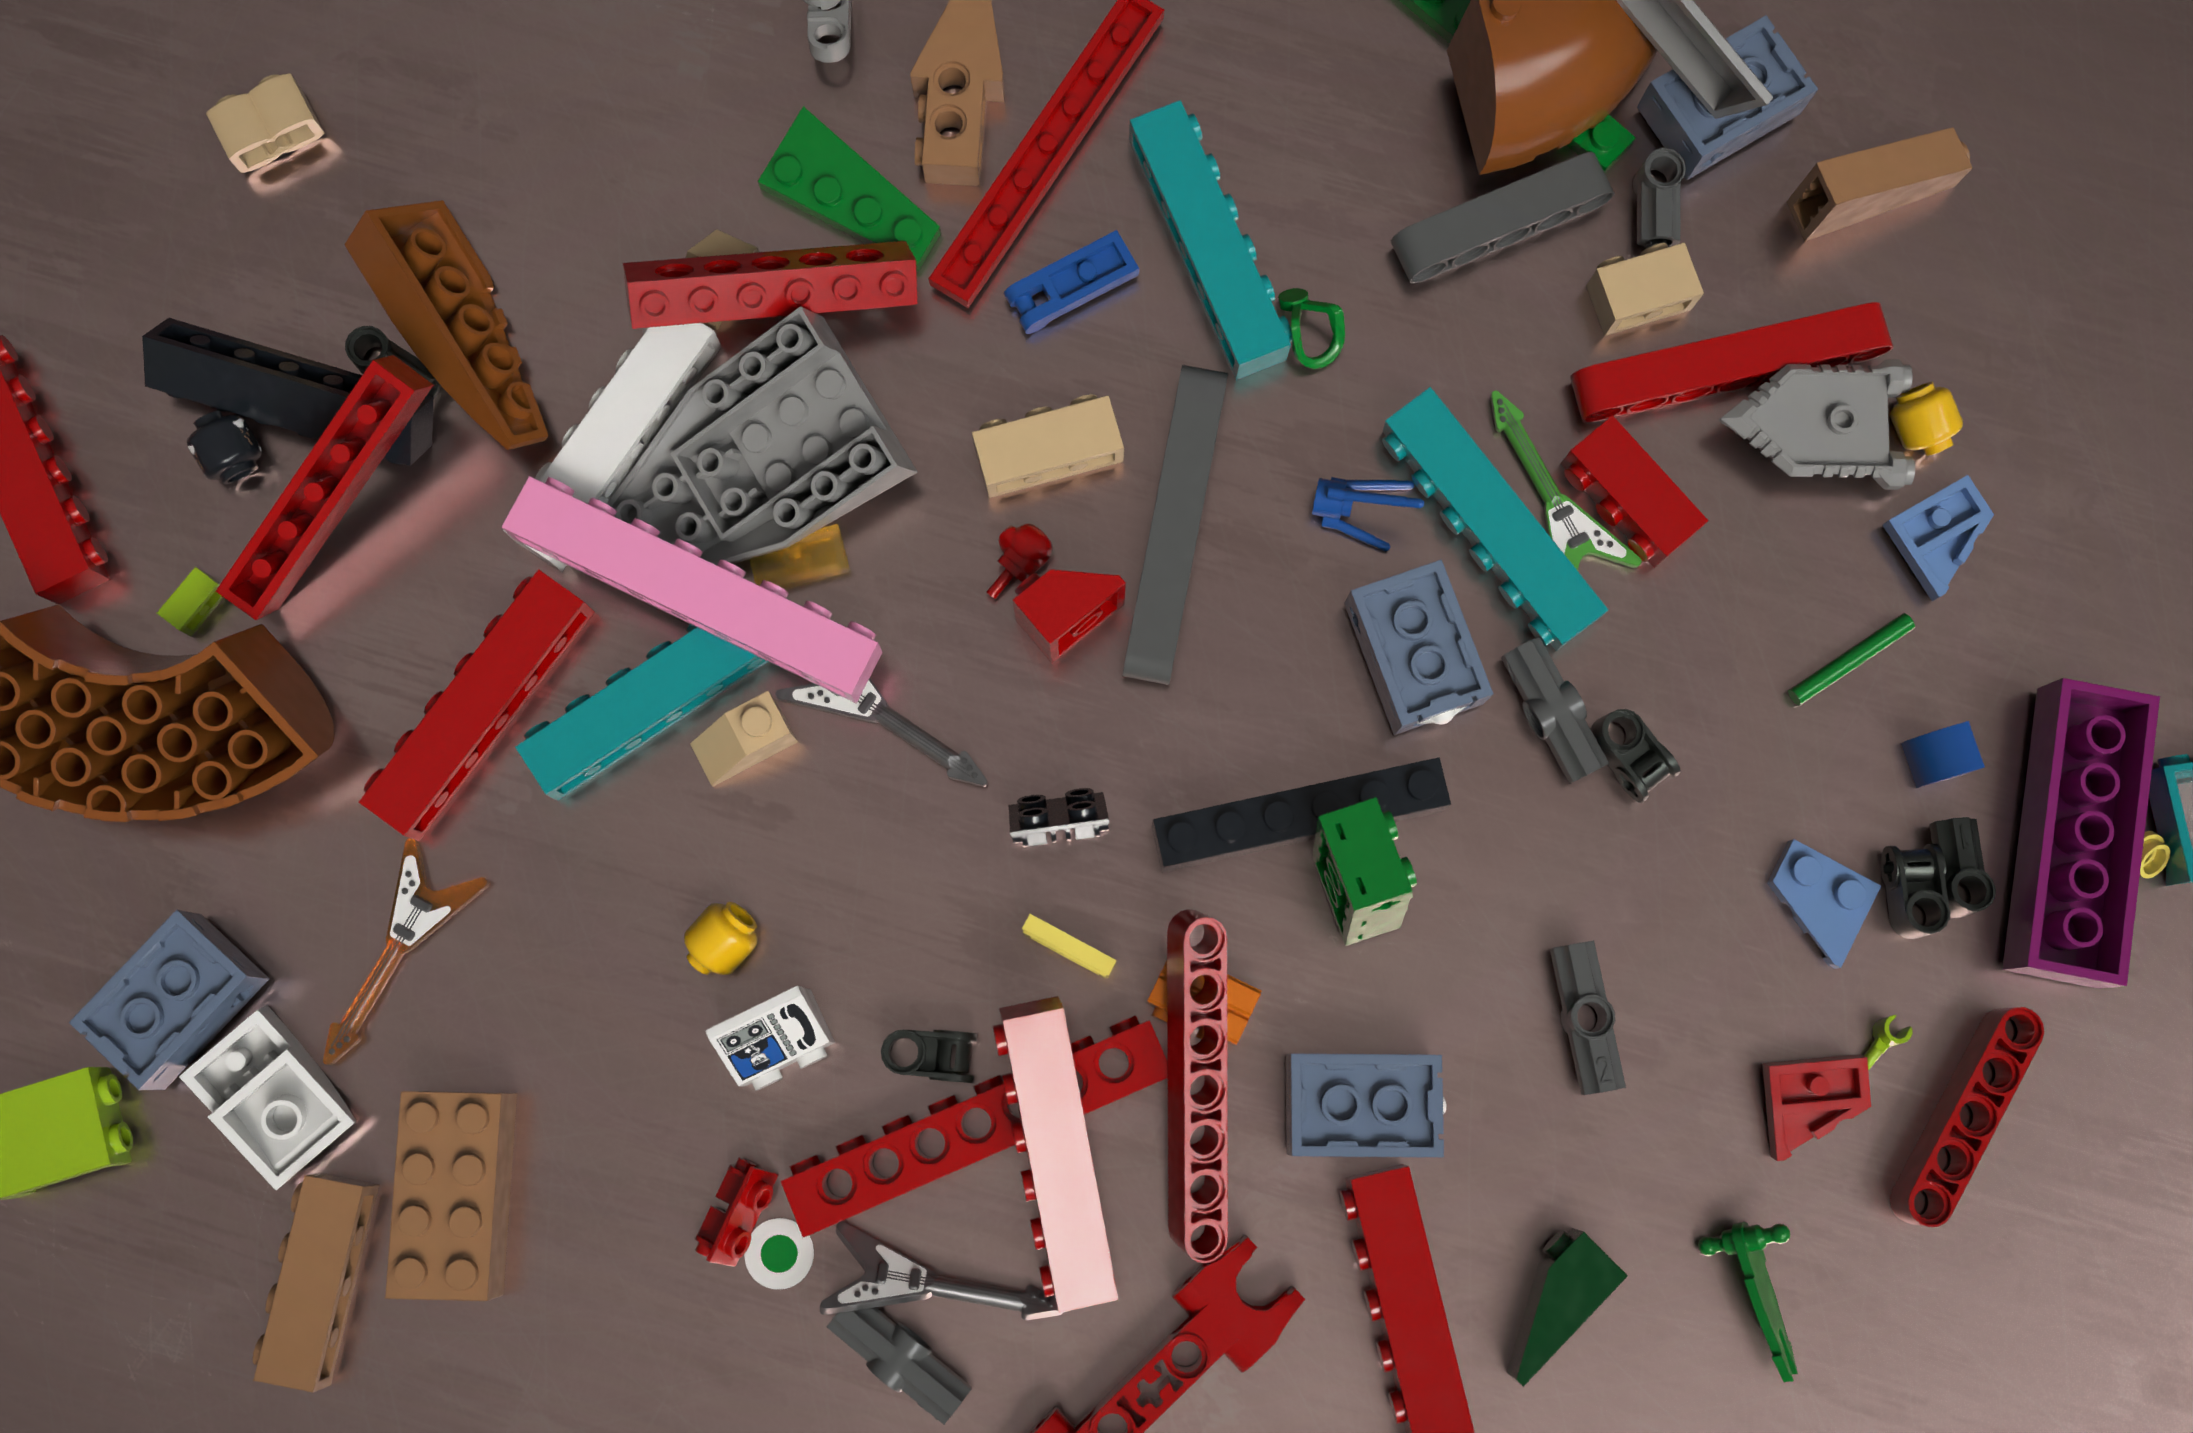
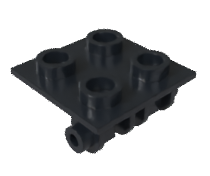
(1077, 810)

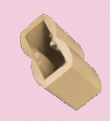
(264, 122)

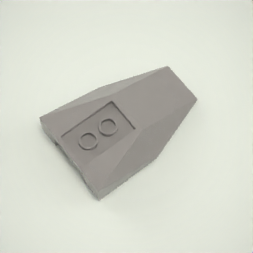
(766, 449)

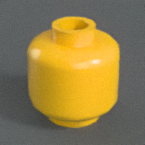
(1926, 418)
(720, 938)

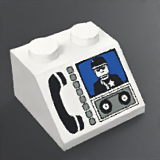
(772, 1037)

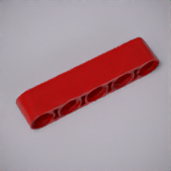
(1988, 1108)

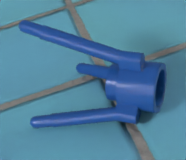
(1336, 497)

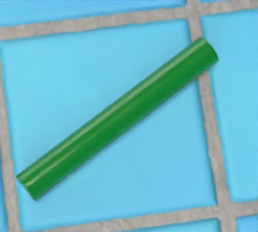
(1851, 659)

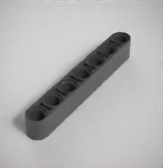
(1175, 525)

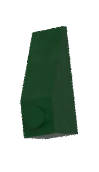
(1564, 1294)

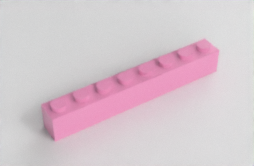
(694, 589)

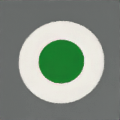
(779, 1254)

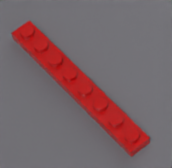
(1045, 149)

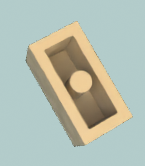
(1644, 287)

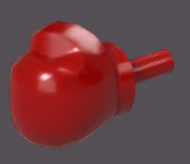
(1024, 553)

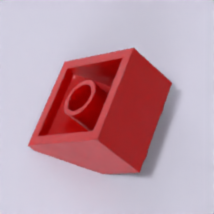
(1065, 607)

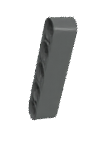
(1502, 217)

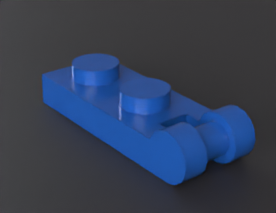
(1072, 281)

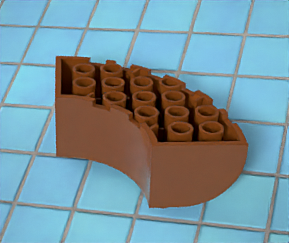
(1541, 73)
(146, 731)

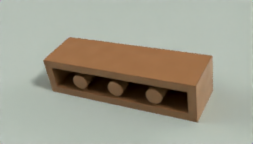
(315, 1282)

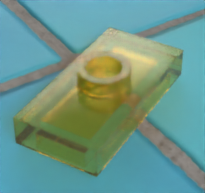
(806, 561)

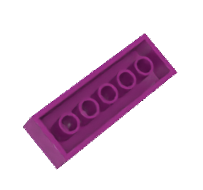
(2082, 834)

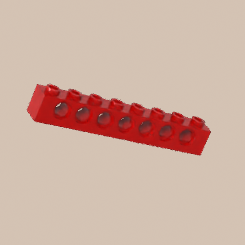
(818, 1208)

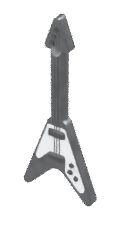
(874, 709)
(897, 1279)

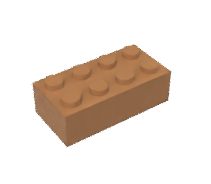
(451, 1196)

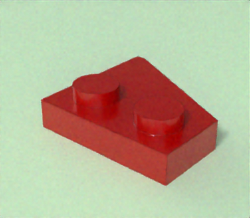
(1812, 1097)

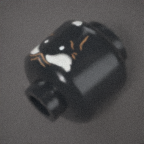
(224, 447)

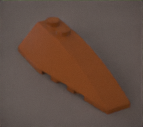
(446, 314)

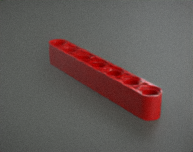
(1729, 362)
(1210, 1104)

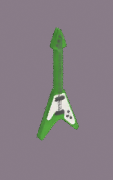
(1566, 522)

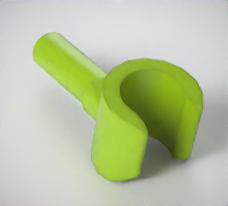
(1885, 1039)

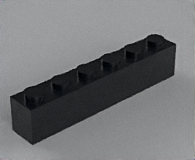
(263, 384)
(1293, 814)

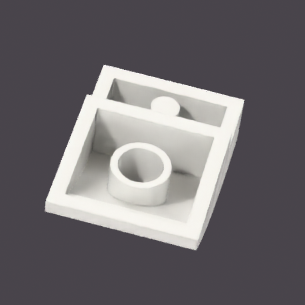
(269, 1097)

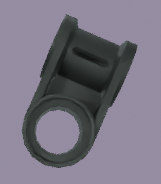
(1636, 755)
(1918, 885)
(934, 1054)

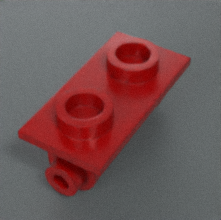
(727, 1234)

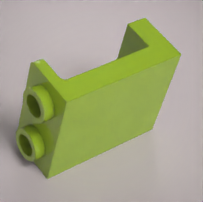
(61, 1130)

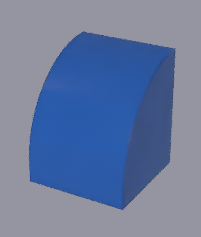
(1942, 754)

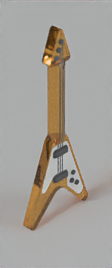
(413, 918)

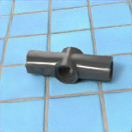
(1554, 710)
(1596, 1050)
(901, 1360)

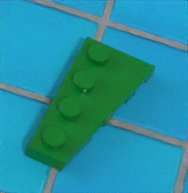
(840, 188)

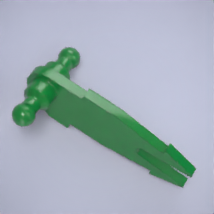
(1749, 1244)

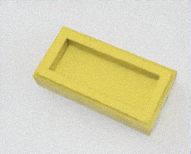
(1068, 946)

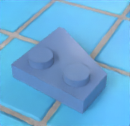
(1940, 533)
(1823, 898)

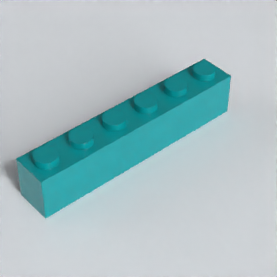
(1209, 239)
(1492, 519)
(632, 709)

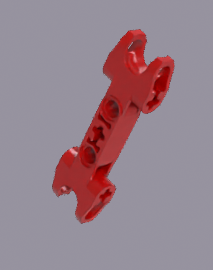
(1216, 1324)

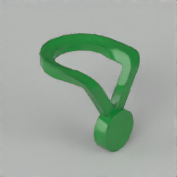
(1298, 300)

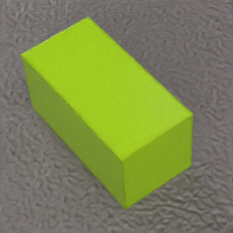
(191, 602)

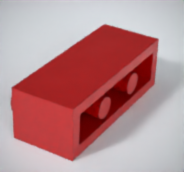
(1632, 492)

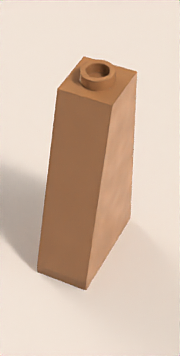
(1877, 181)

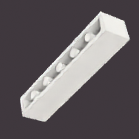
(629, 412)

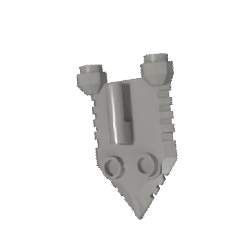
(1828, 421)

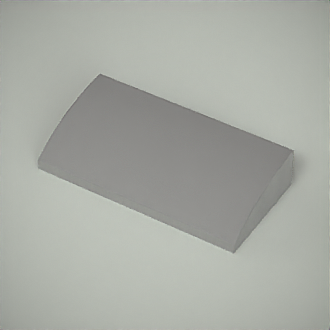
(1699, 55)

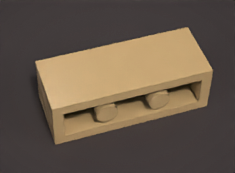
(1048, 445)

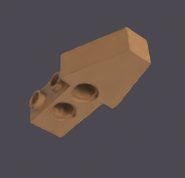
(964, 54)

